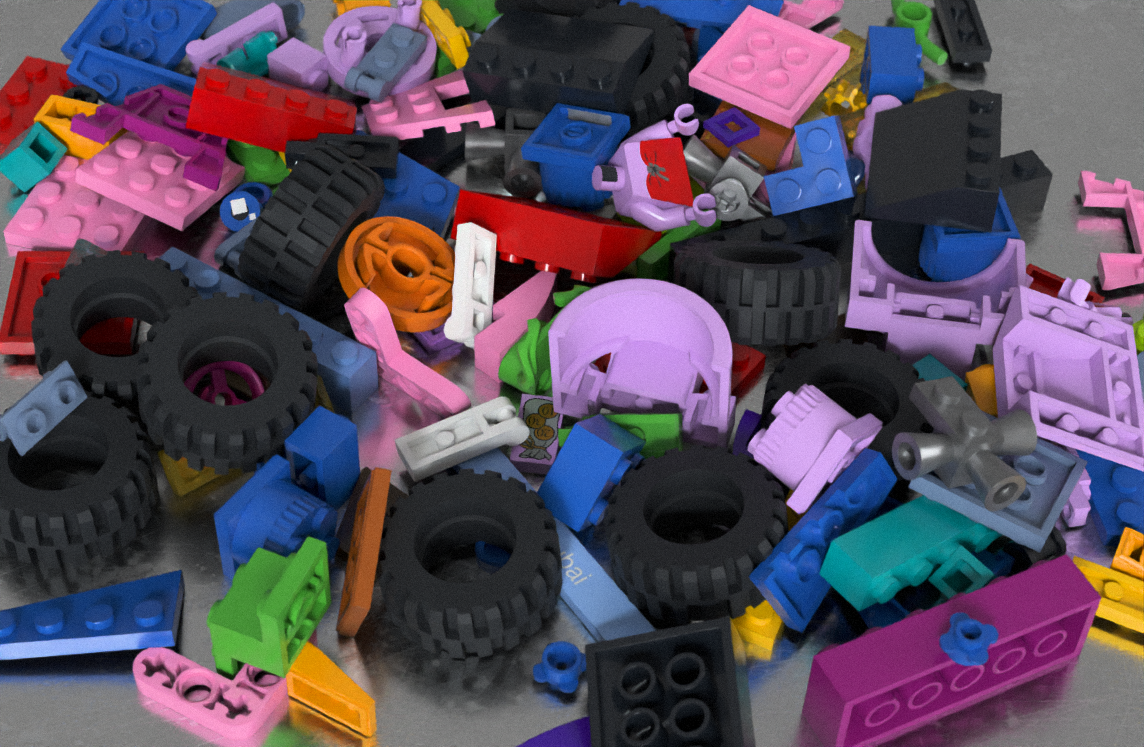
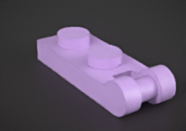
(222, 43)

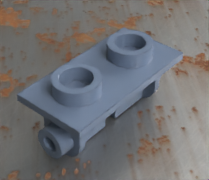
(42, 408)

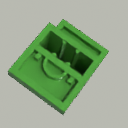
(270, 610)

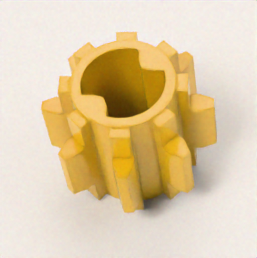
(843, 92)

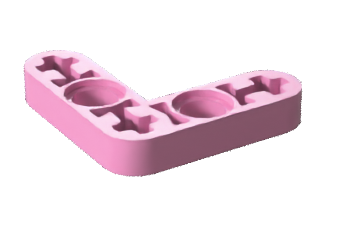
(376, 330)
(237, 694)

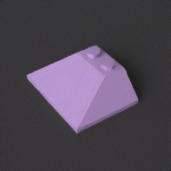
(1071, 376)

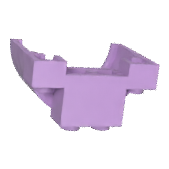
(926, 315)
(660, 353)

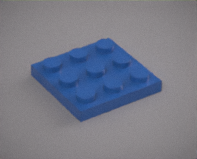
(143, 29)

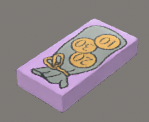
(542, 445)

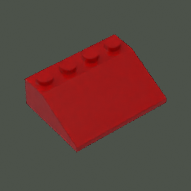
(264, 109)
(554, 234)

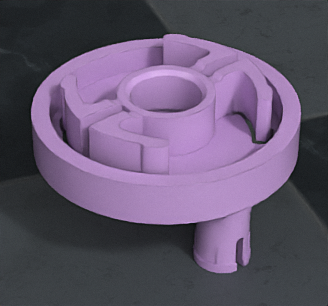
(362, 30)

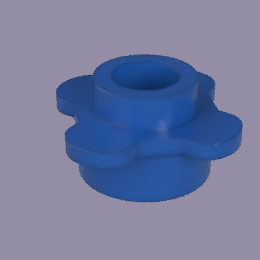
(967, 651)
(557, 655)

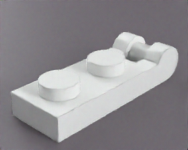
(472, 283)
(461, 438)

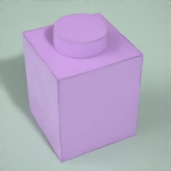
(298, 65)

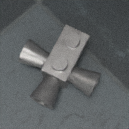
(521, 175)
(729, 180)
(965, 443)

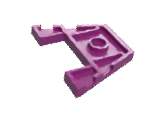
(161, 117)

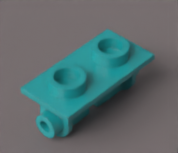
(257, 50)

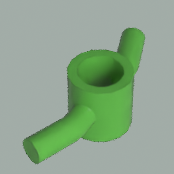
(919, 17)

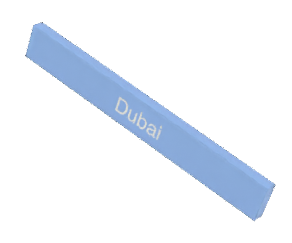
(585, 583)

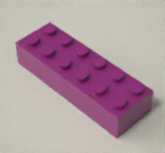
(904, 677)

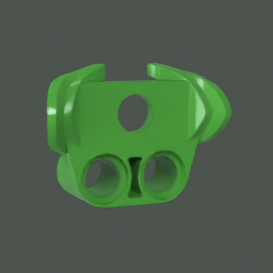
(528, 360)

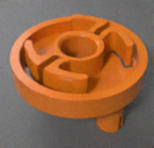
(385, 255)

